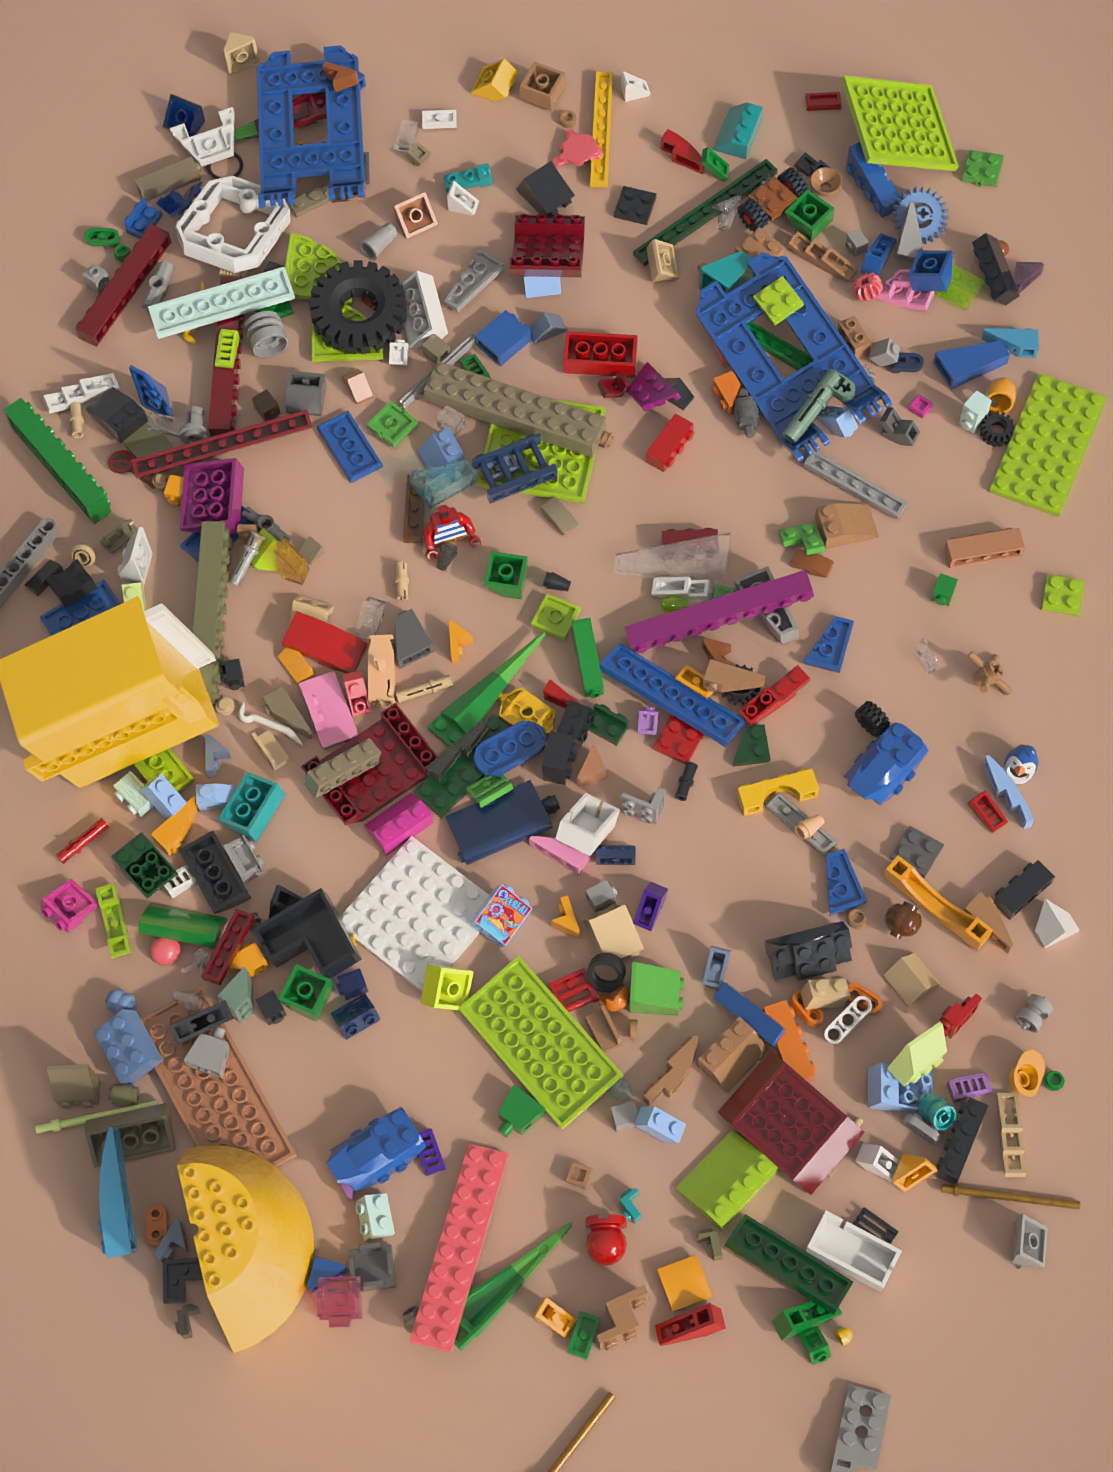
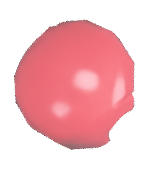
(165, 951)

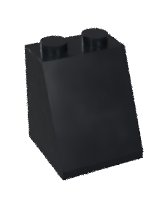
(546, 190)

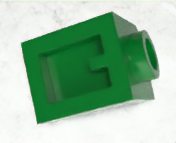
(815, 1345)

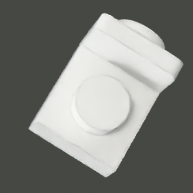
(398, 353)

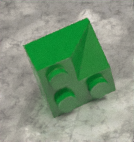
(810, 215)
(506, 574)
(306, 992)

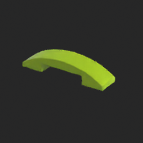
(113, 920)

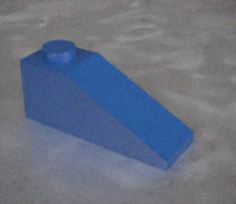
(878, 254)

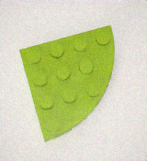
(306, 263)
(325, 353)

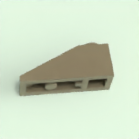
(284, 711)

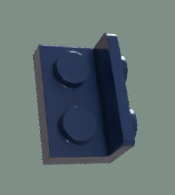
(615, 855)
(355, 1016)

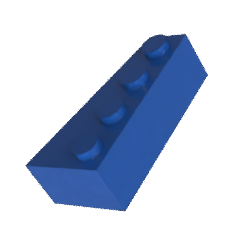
(872, 181)

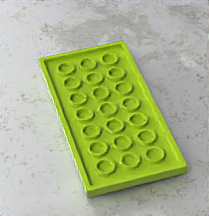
(1048, 444)
(540, 1042)

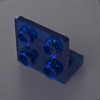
(174, 202)

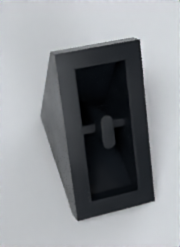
(684, 392)

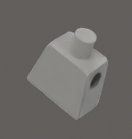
(209, 1053)

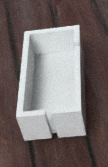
(853, 1251)

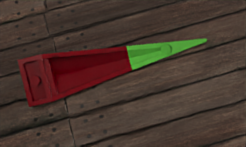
(306, 111)

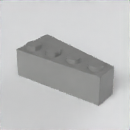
(780, 620)

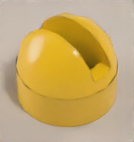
(843, 1335)

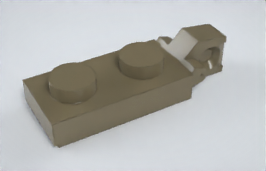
(310, 200)

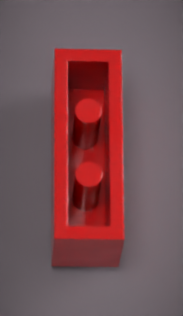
(669, 443)

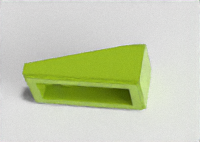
(227, 337)

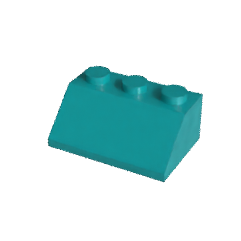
(739, 130)
(252, 806)

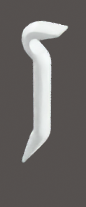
(269, 723)

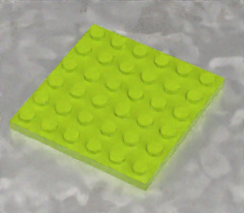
(899, 123)
(572, 468)

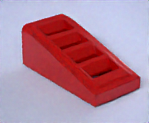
(556, 695)
(973, 804)

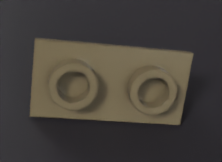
(119, 536)

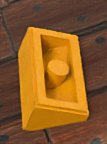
(295, 665)
(693, 680)

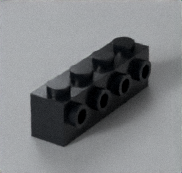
(995, 269)
(959, 1146)

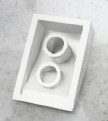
(135, 559)

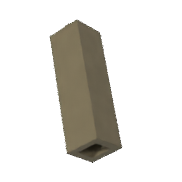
(168, 178)

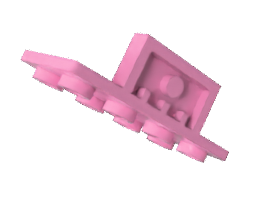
(328, 710)

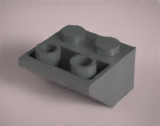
(305, 392)

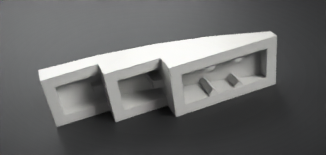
(84, 392)

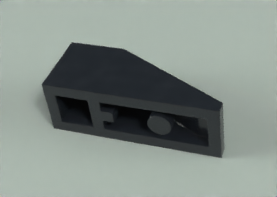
(201, 1021)

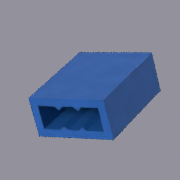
(503, 337)

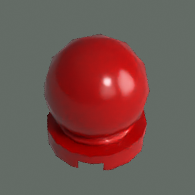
(606, 1241)

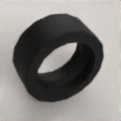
(601, 984)

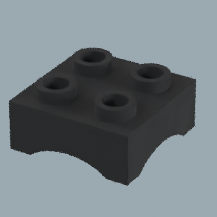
(71, 584)

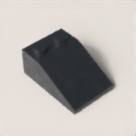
(118, 414)

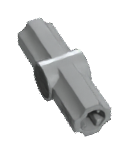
(161, 278)

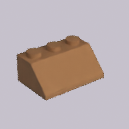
(732, 1054)

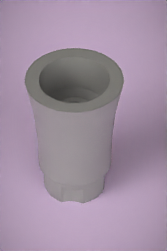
(377, 241)

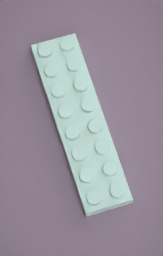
(221, 302)

